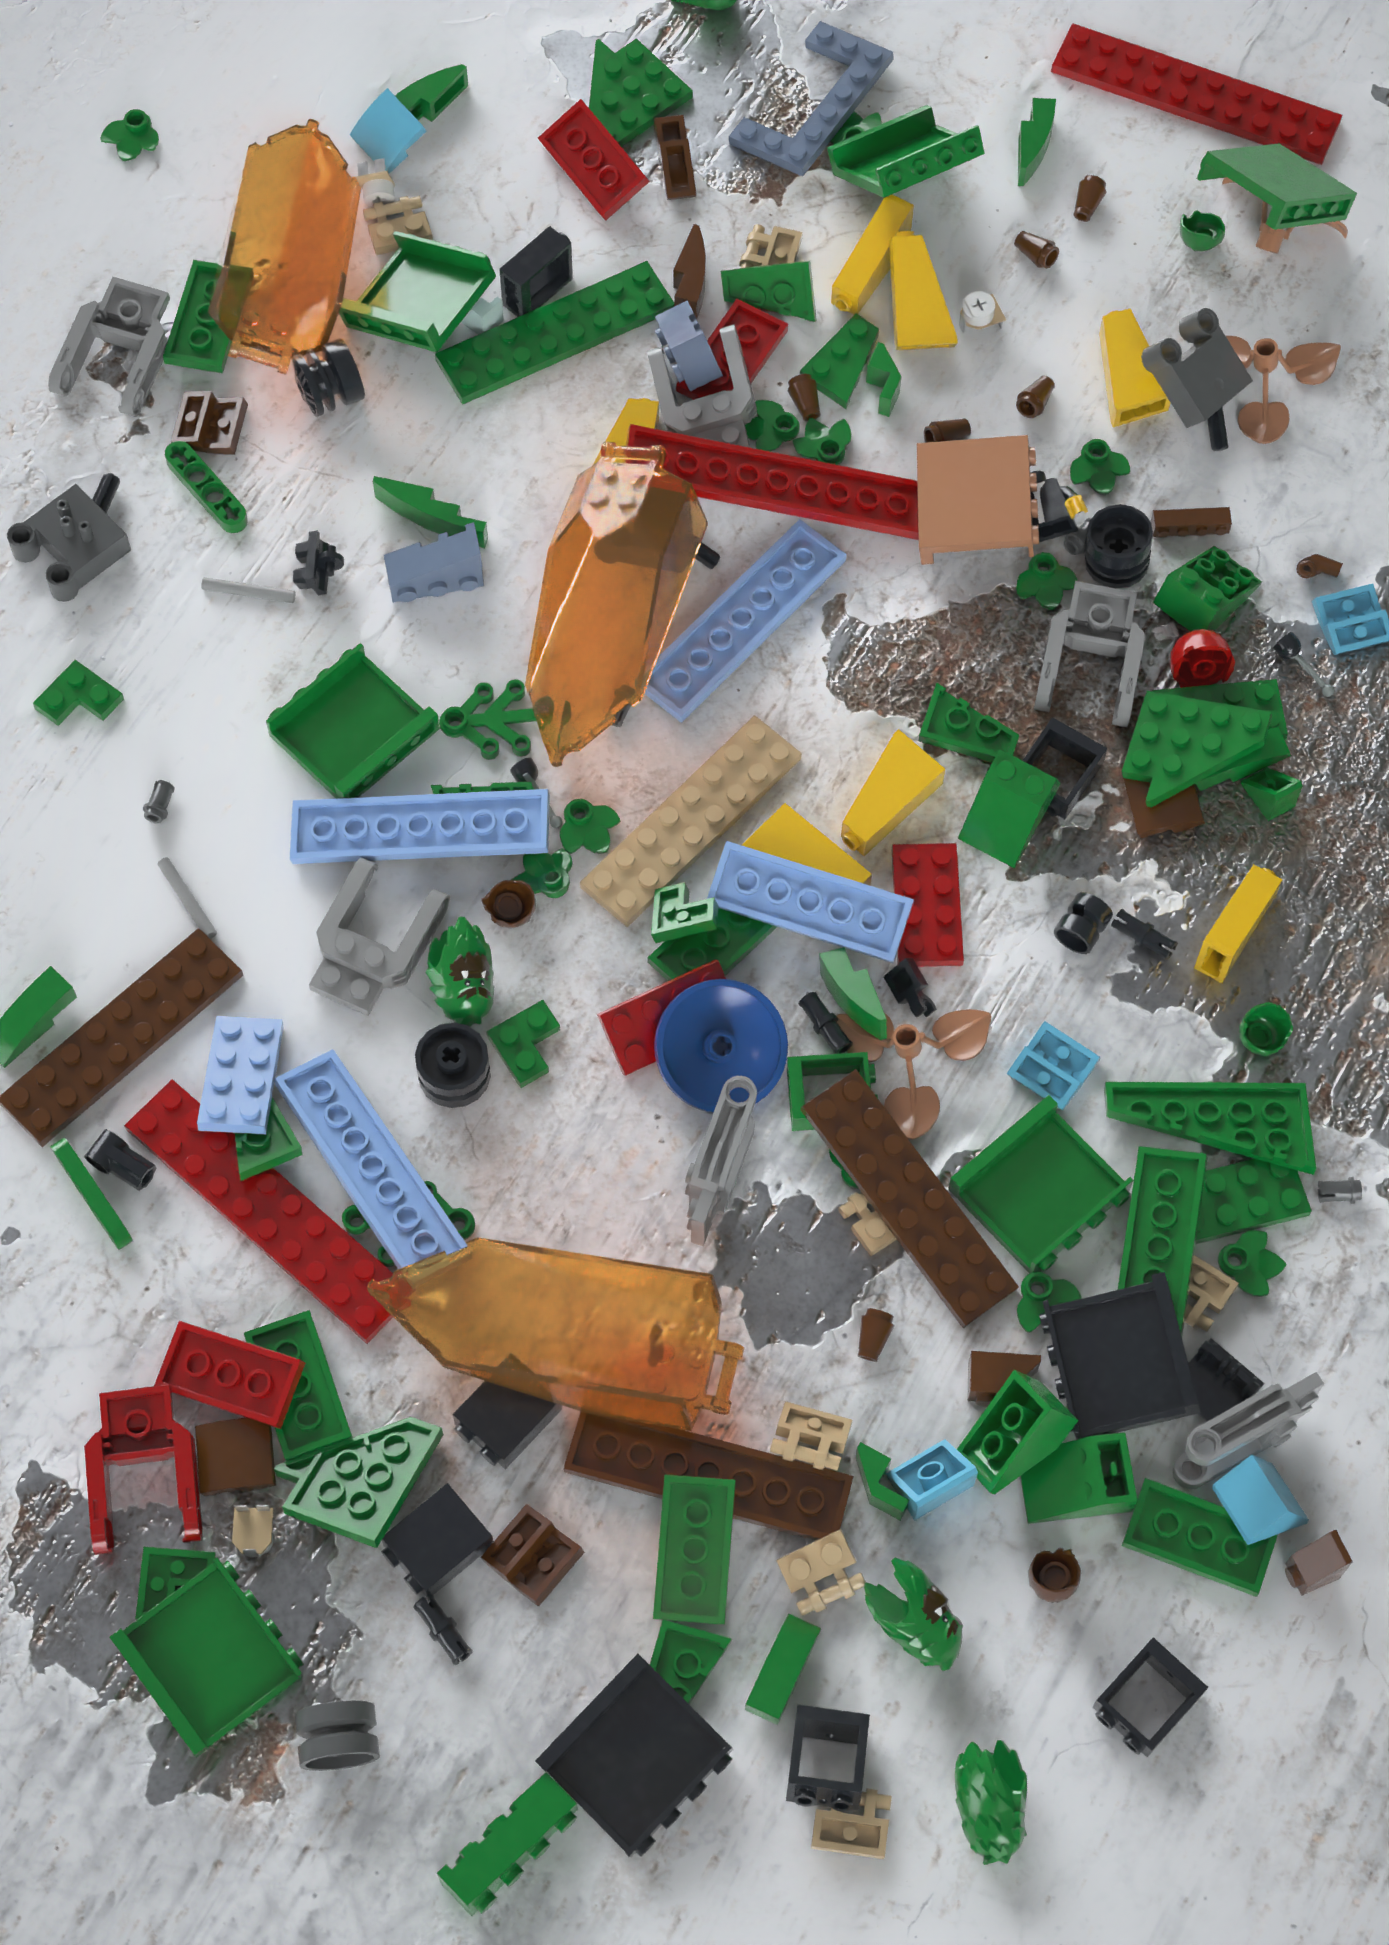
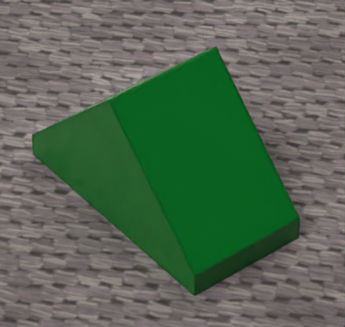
(1272, 791)

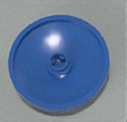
(718, 1034)

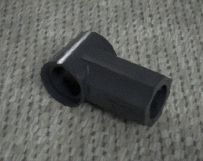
(114, 1156)

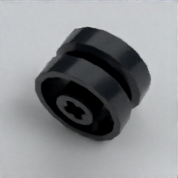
(452, 1065)

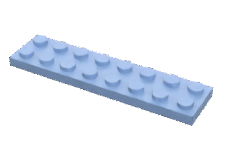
(742, 619)
(420, 826)
(368, 1161)

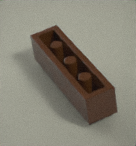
(1191, 522)

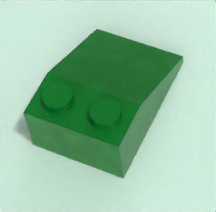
(1008, 808)
(1016, 1431)

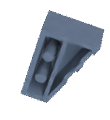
(687, 346)
(435, 568)

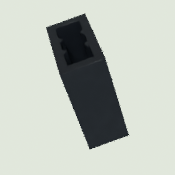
(502, 1421)
(436, 1541)

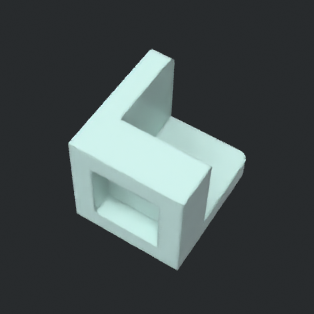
(484, 315)

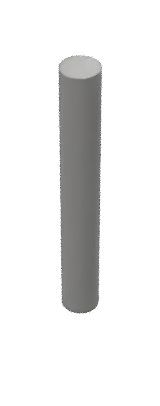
(248, 590)
(186, 897)

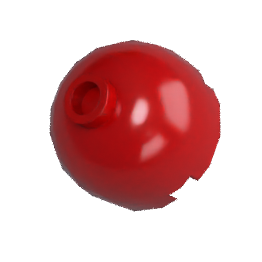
(1201, 659)

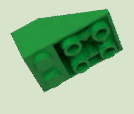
(1206, 590)
(1081, 1480)

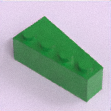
(509, 1845)

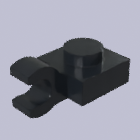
(907, 985)

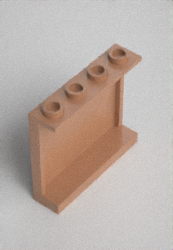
(976, 495)

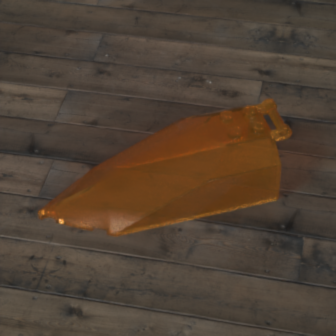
(286, 248)
(609, 593)
(570, 1328)

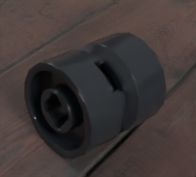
(1083, 923)

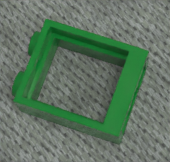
(821, 1065)

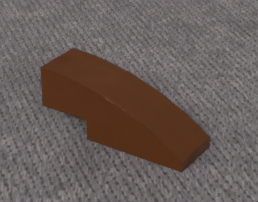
(674, 157)
(690, 272)

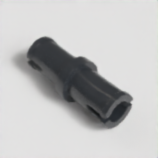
(1144, 934)
(825, 1023)
(442, 1629)

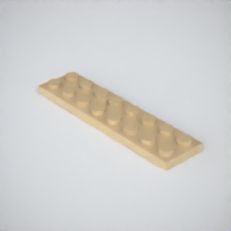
(690, 820)

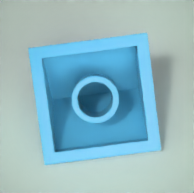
(933, 1478)
(1258, 1500)

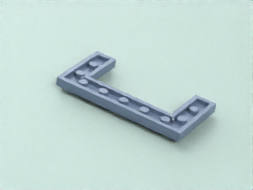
(798, 153)

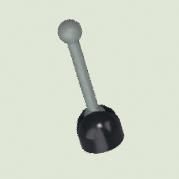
(1289, 648)
(527, 771)

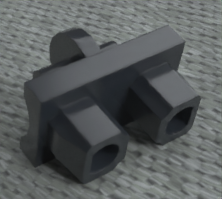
(320, 562)

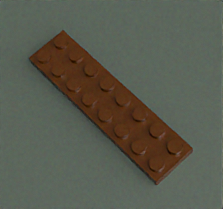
(120, 1037)
(909, 1198)
(767, 1488)

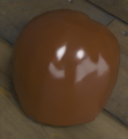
(510, 903)
(1054, 1575)

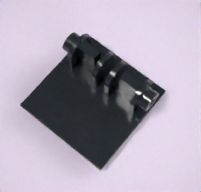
(1220, 1380)

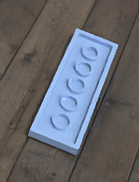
(810, 901)

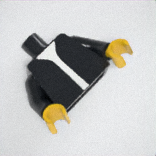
(1055, 508)

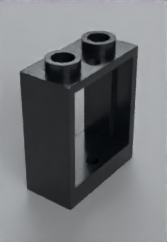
(536, 272)
(1078, 748)
(1169, 1668)
(830, 1726)

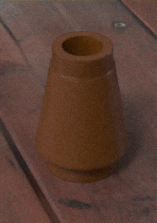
(1089, 196)
(1037, 249)
(805, 396)
(1034, 398)
(947, 430)
(874, 1333)

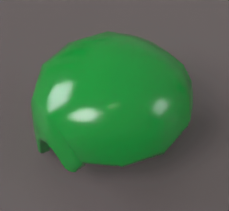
(1202, 231)
(1265, 1029)

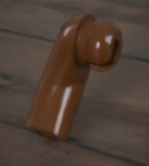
(1316, 565)

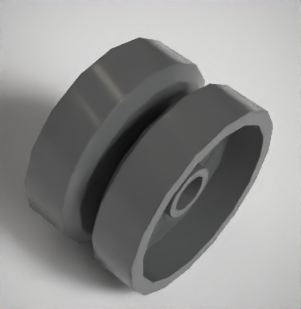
(337, 1735)

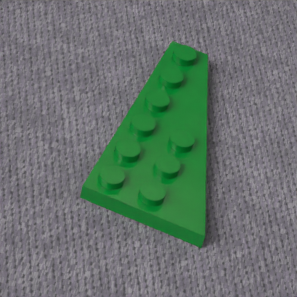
(1242, 1118)

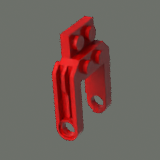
(139, 1430)

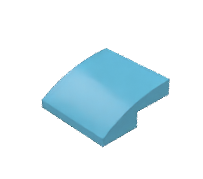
(387, 130)
(1352, 619)
(1053, 1065)

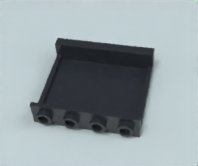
(1120, 1359)
(635, 1756)

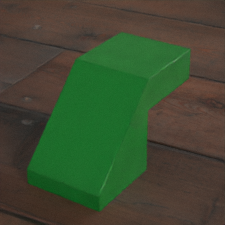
(884, 374)
(873, 1469)

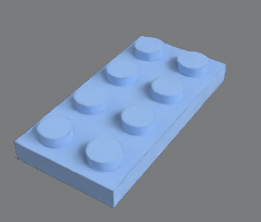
(240, 1075)

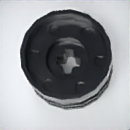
(325, 378)
(1118, 546)

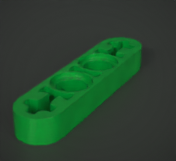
(208, 485)
(91, 1193)

